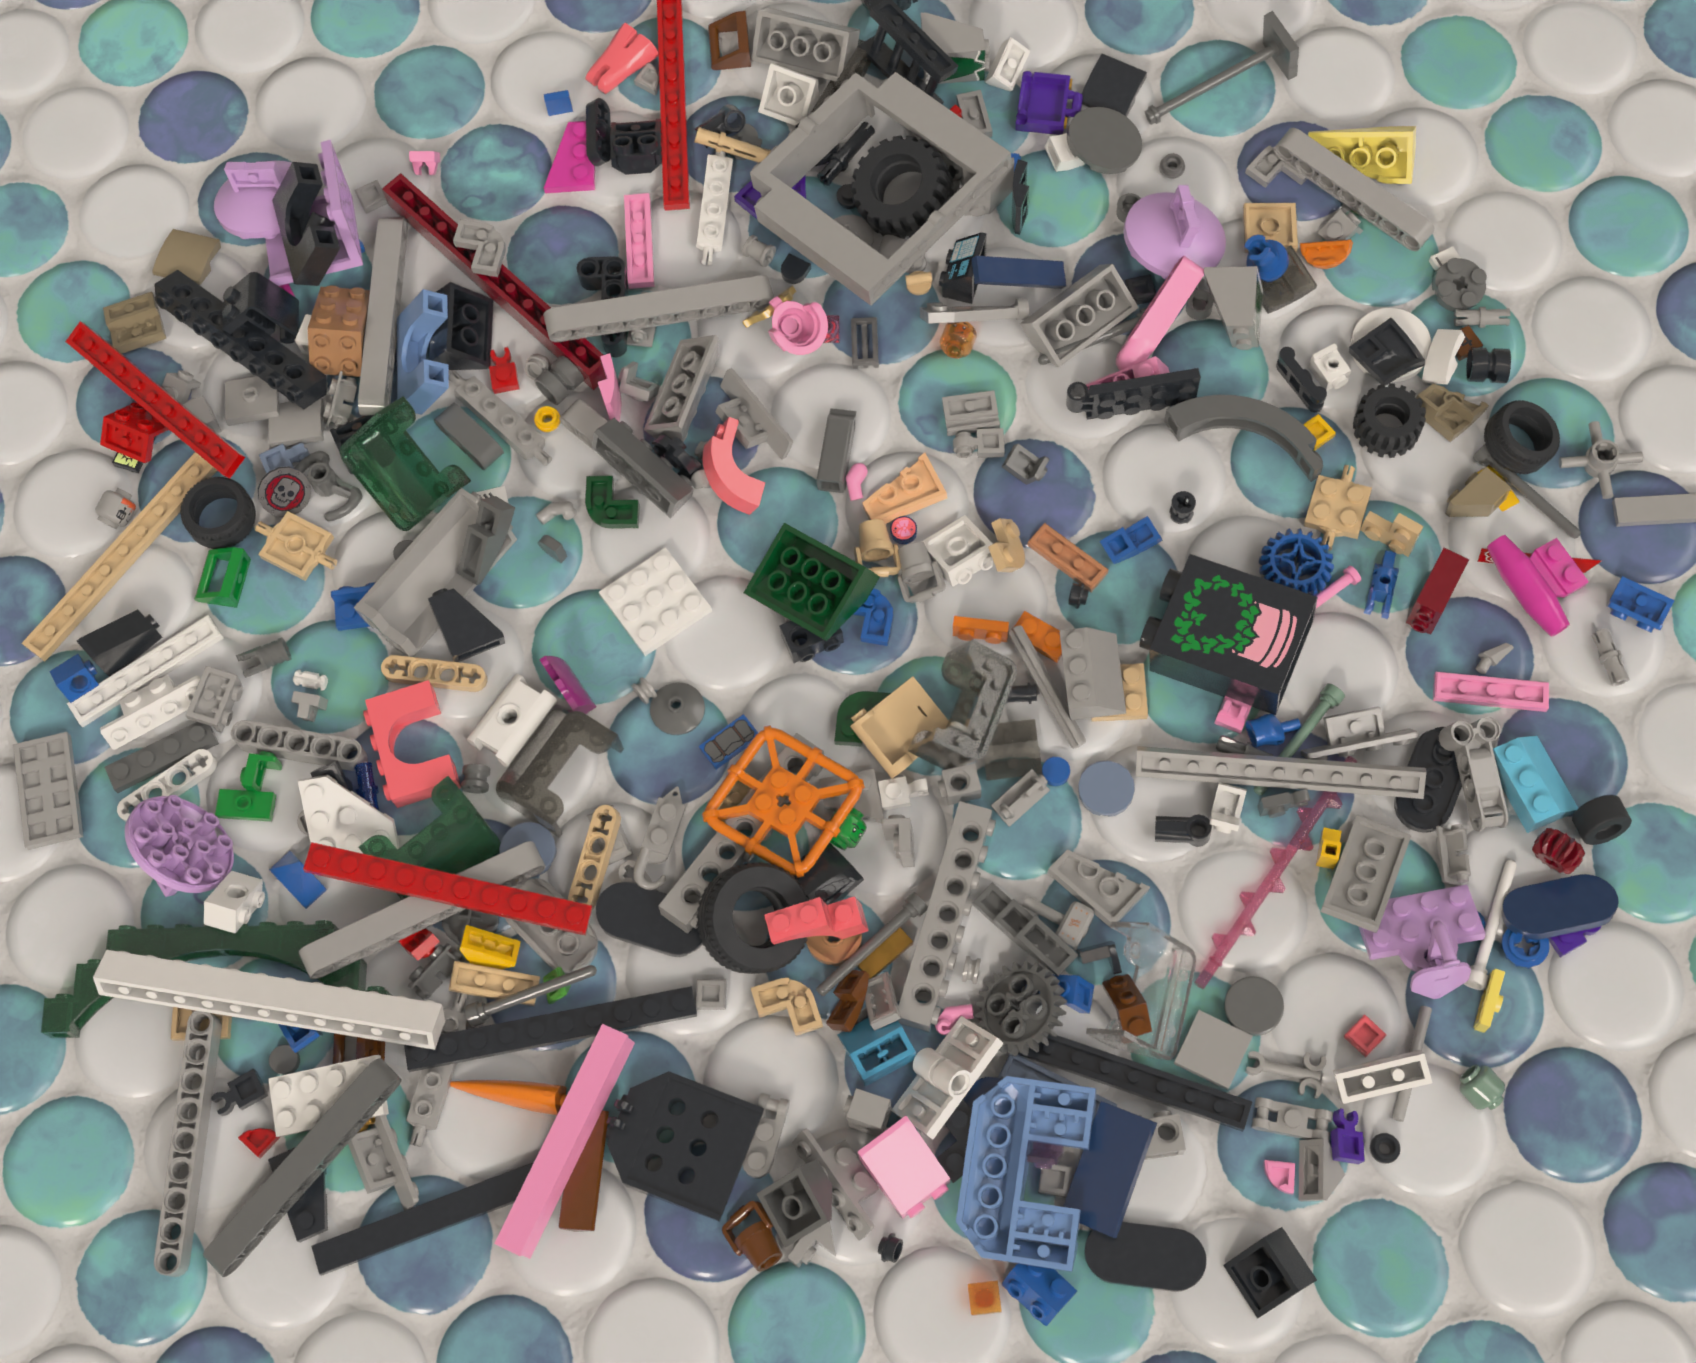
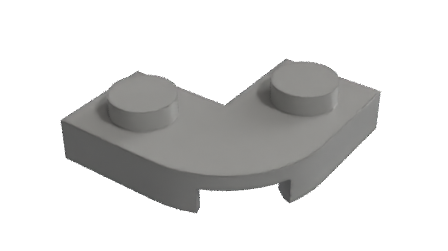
(1268, 166)
(486, 241)

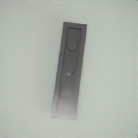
(160, 756)

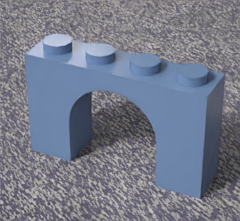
(418, 378)

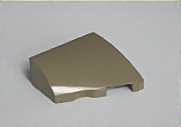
(1449, 411)

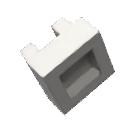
(308, 705)

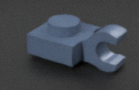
(281, 457)

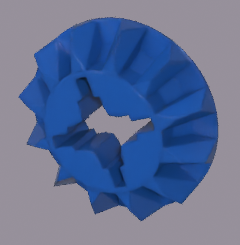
(1535, 955)

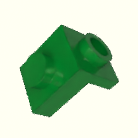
(254, 772)

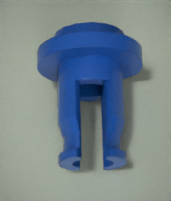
(1268, 256)

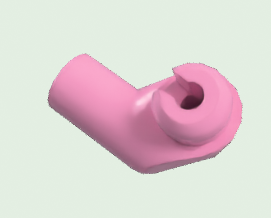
(854, 480)
(951, 1015)

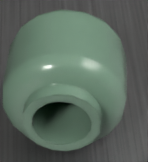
(1482, 1087)

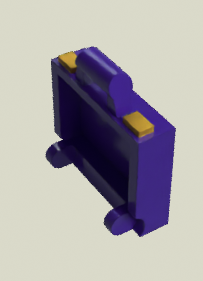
(1044, 103)

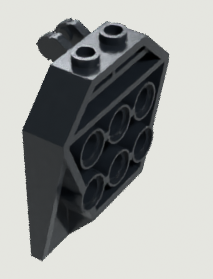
(648, 1113)

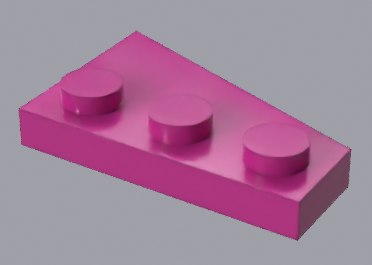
(571, 166)

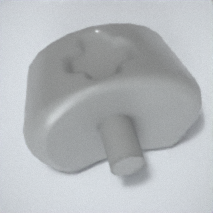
(699, 479)

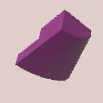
(568, 684)

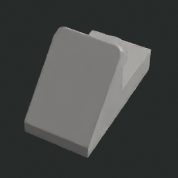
(805, 1250)

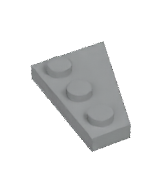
(1103, 891)

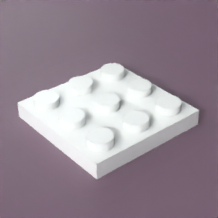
(655, 601)

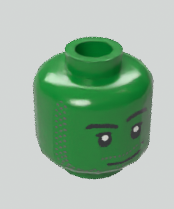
(851, 830)

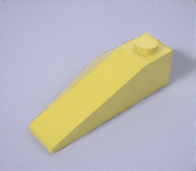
(1375, 152)

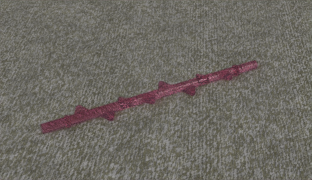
(1271, 883)

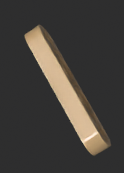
(435, 668)
(589, 857)

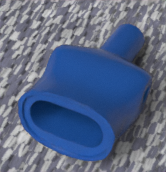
(1269, 730)

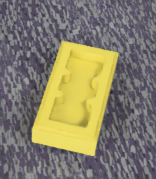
(1490, 1001)

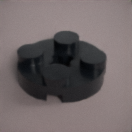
(675, 453)

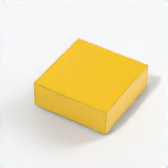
(1320, 430)

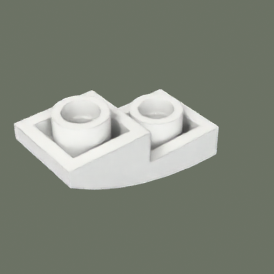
(1441, 356)

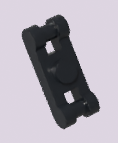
(1300, 380)

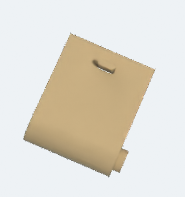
(893, 724)

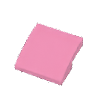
(610, 389)

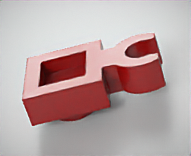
(503, 374)

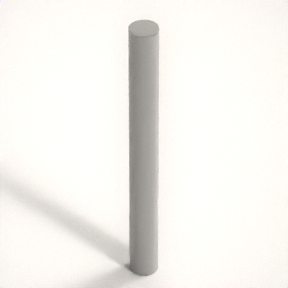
(1416, 1044)

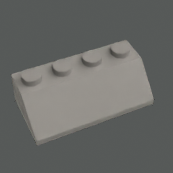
(803, 43)
(1080, 311)
(683, 387)

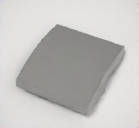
(297, 424)

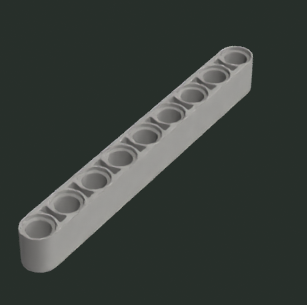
(658, 308)
(382, 315)
(412, 914)
(194, 1155)

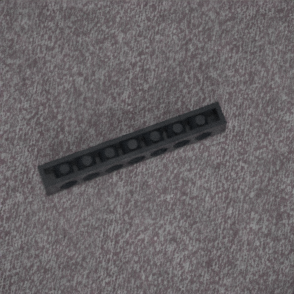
(246, 345)

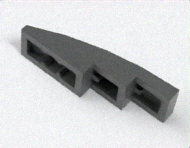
(1025, 929)

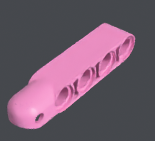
(1160, 313)

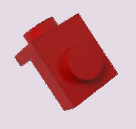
(420, 944)

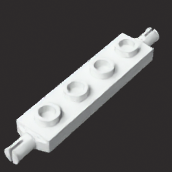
(714, 205)

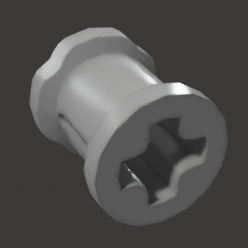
(759, 250)

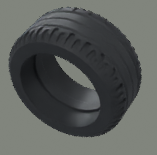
(1535, 423)
(208, 491)

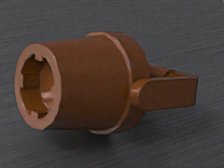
(755, 1241)

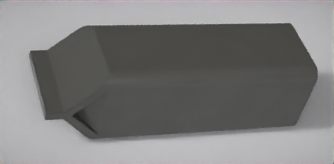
(836, 450)

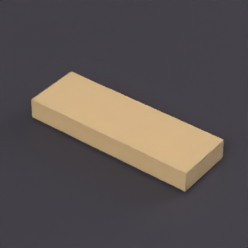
(490, 981)

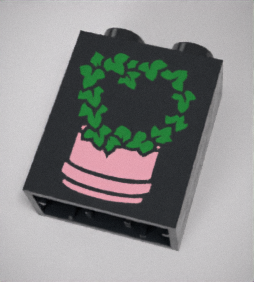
(1229, 632)

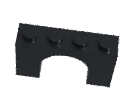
(314, 252)

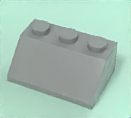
(1092, 673)

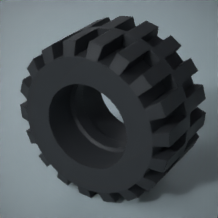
(1394, 402)

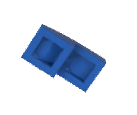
(1131, 541)

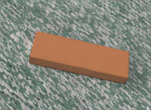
(1067, 557)

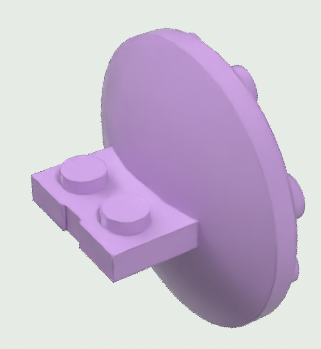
(246, 198)
(1173, 225)
(178, 845)

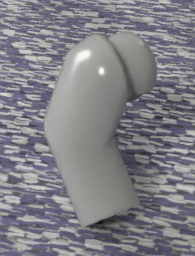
(554, 509)

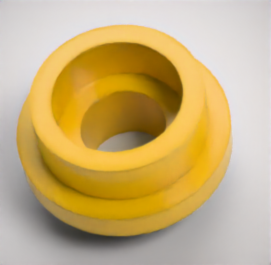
(544, 413)

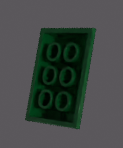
(810, 582)

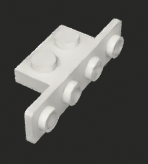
(149, 709)

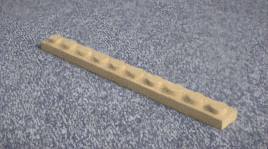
(116, 559)

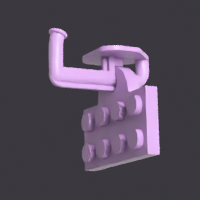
(1430, 927)

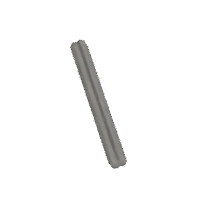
(1046, 686)

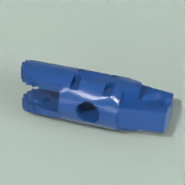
(1382, 584)

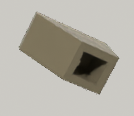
(1479, 497)

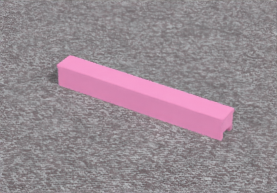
(565, 1142)

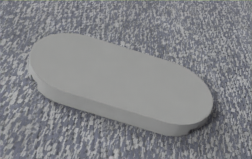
(555, 946)

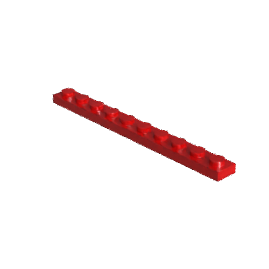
(673, 105)
(155, 400)
(448, 888)

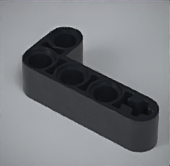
(609, 284)

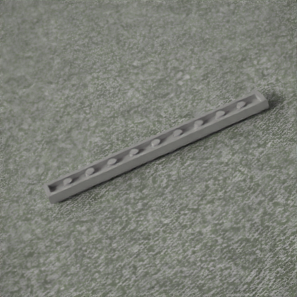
(1281, 772)

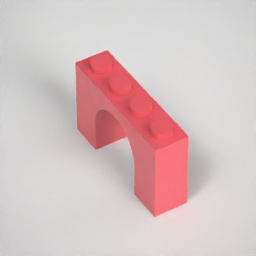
(388, 717)

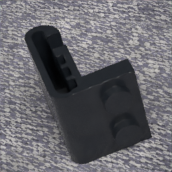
(263, 305)

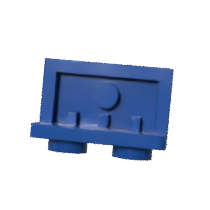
(1640, 604)
(1039, 1290)

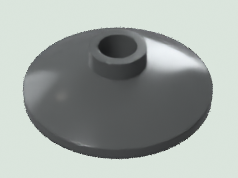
(678, 720)

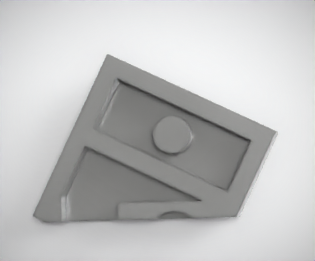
(869, 801)

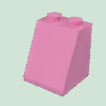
(904, 1168)

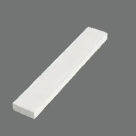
(146, 669)

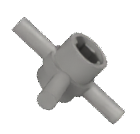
(1606, 463)

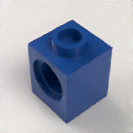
(75, 687)

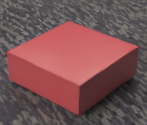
(1365, 1035)

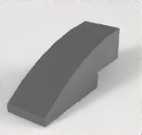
(485, 538)

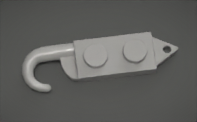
(659, 837)

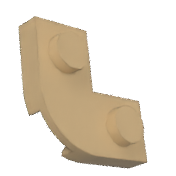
(1008, 551)
(788, 995)

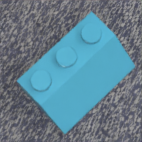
(1532, 783)

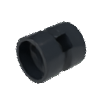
(1488, 365)

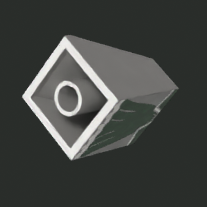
(962, 44)
(1238, 301)

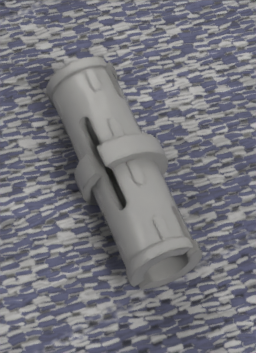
(1481, 317)
(1610, 657)

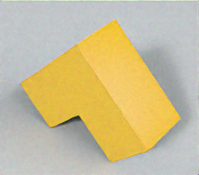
(1329, 848)

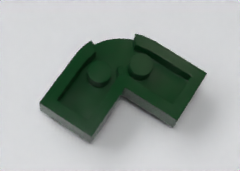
(605, 510)
(849, 707)

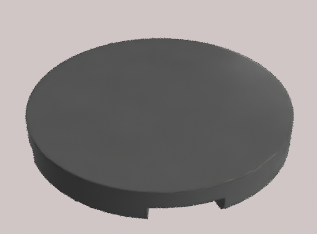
(1104, 140)

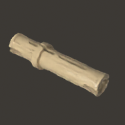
(730, 145)

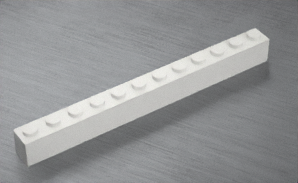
(270, 999)

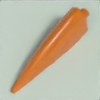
(519, 1094)

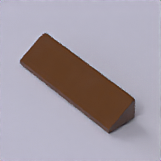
(582, 1189)

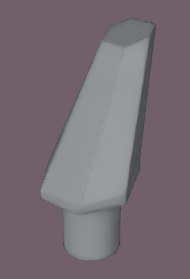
(1492, 657)

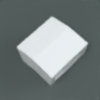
(1060, 154)

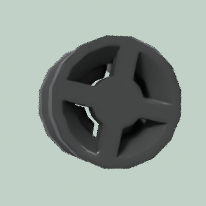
(475, 778)

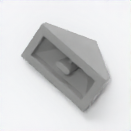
(1317, 1170)

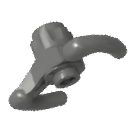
(327, 483)

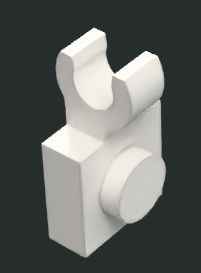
(897, 793)

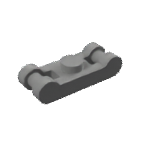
(1291, 1119)

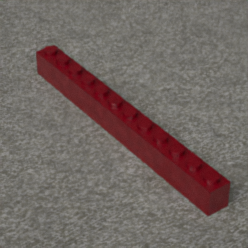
(505, 289)

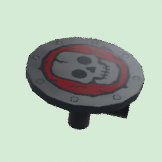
(284, 491)

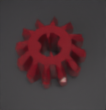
(1558, 850)

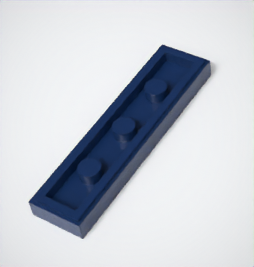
(1018, 272)

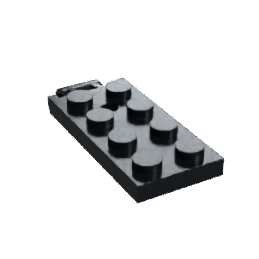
(1133, 394)

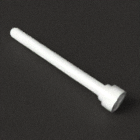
(1478, 976)

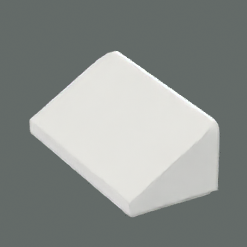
(1007, 65)

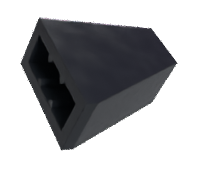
(463, 626)
(121, 641)

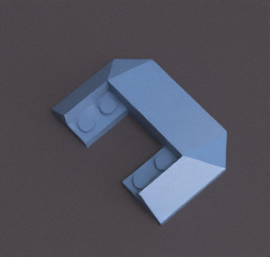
(996, 1171)

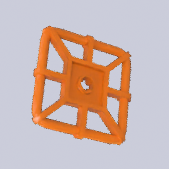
(784, 819)

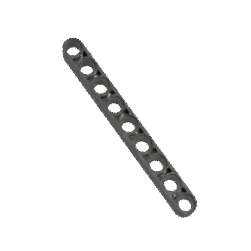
(302, 1167)

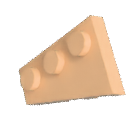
(910, 492)

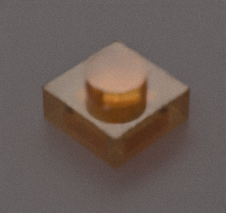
(984, 1298)

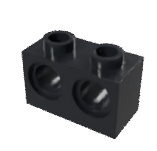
(791, 631)

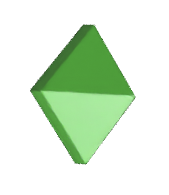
(555, 995)

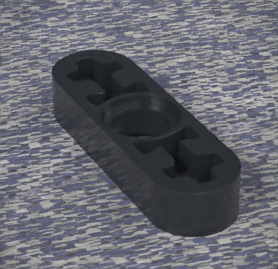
(598, 118)

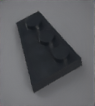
(309, 1213)

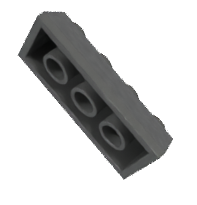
(641, 466)

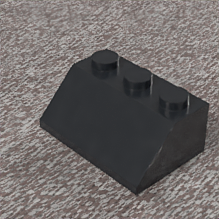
(466, 334)

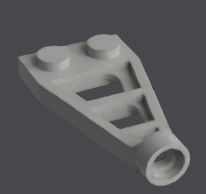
(939, 313)

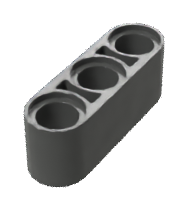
(468, 436)

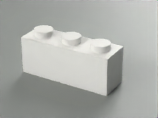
(1382, 1076)

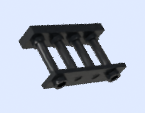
(914, 42)

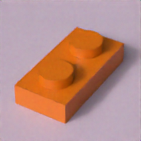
(974, 628)
(1042, 636)

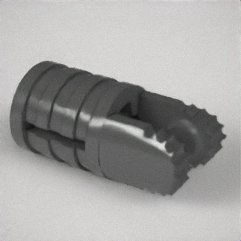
(268, 654)

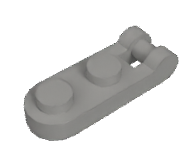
(767, 1137)

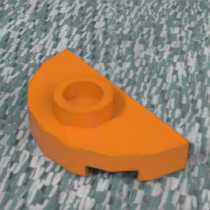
(1326, 253)

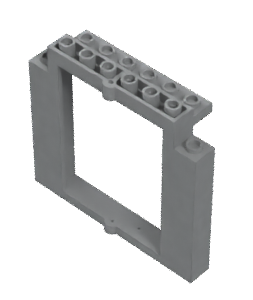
(823, 238)

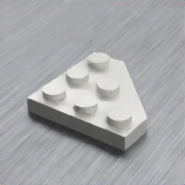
(340, 816)

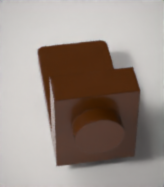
(1129, 1004)

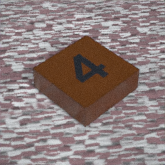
(1469, 341)

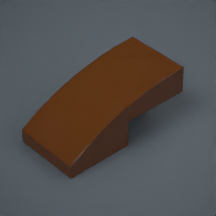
(852, 995)

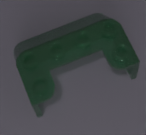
(397, 469)
(449, 843)

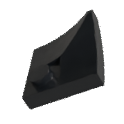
(1387, 352)

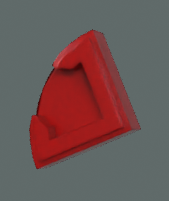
(259, 1140)

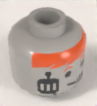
(115, 508)

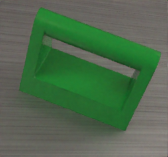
(233, 580)

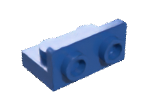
(345, 600)

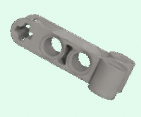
(1478, 770)

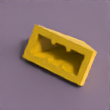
(488, 948)

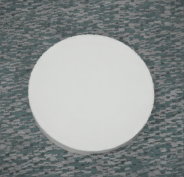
(1408, 322)

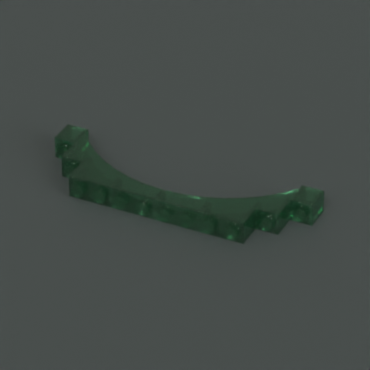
(69, 1013)

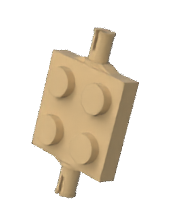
(1338, 507)
(296, 545)

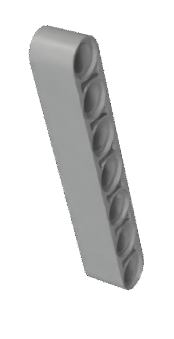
(1354, 189)

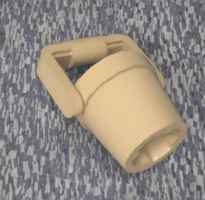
(876, 546)

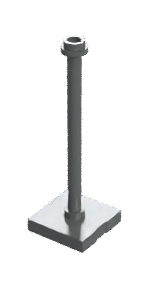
(1277, 45)

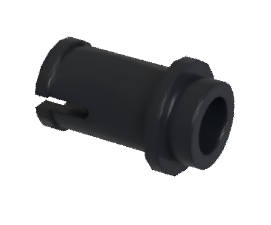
(1023, 693)

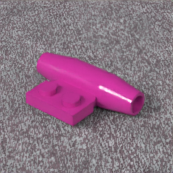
(1539, 579)

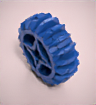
(1319, 563)

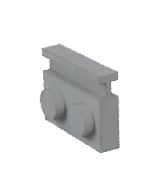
(970, 412)

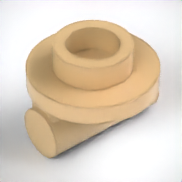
(918, 282)

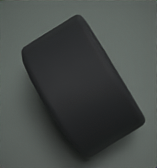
(1601, 819)

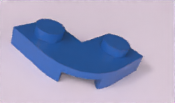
(877, 619)

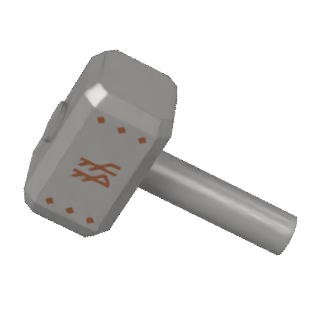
(1073, 924)

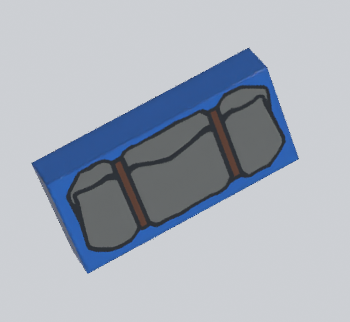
(729, 741)

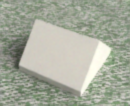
(788, 95)

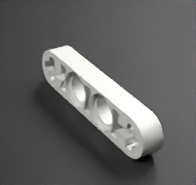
(165, 782)

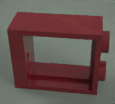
(1437, 591)

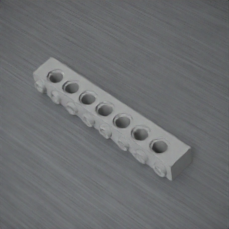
(967, 819)
(709, 860)

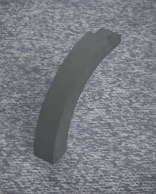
(1249, 415)

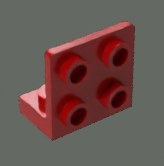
(131, 432)

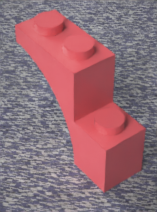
(817, 919)

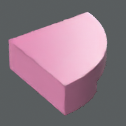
(1280, 1175)

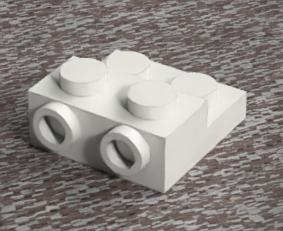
(960, 550)

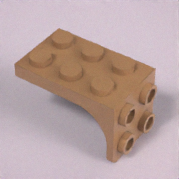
(338, 330)

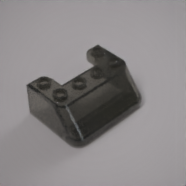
(543, 757)

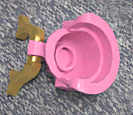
(795, 326)

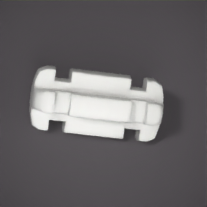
(310, 680)

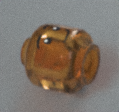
(958, 339)

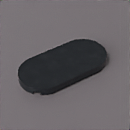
(1441, 785)
(634, 917)
(1147, 1257)

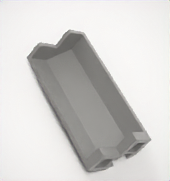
(399, 599)

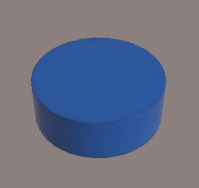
(1056, 771)

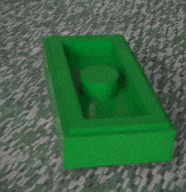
(245, 805)

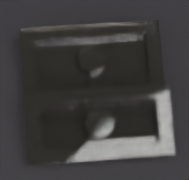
(1290, 287)
(1013, 751)

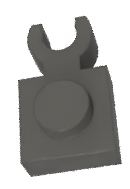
(1277, 804)

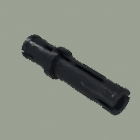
(840, 160)

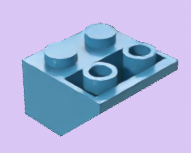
(877, 1051)

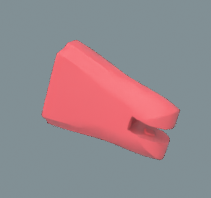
(621, 59)

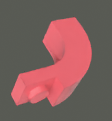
(723, 474)

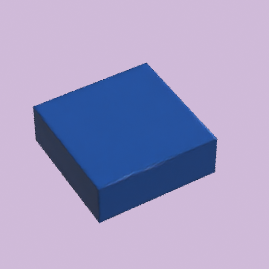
(558, 102)

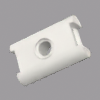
(514, 701)

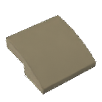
(188, 254)
(134, 323)

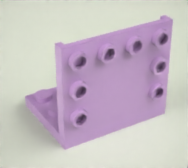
(335, 205)

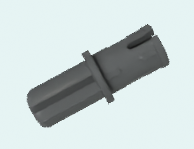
(1229, 745)

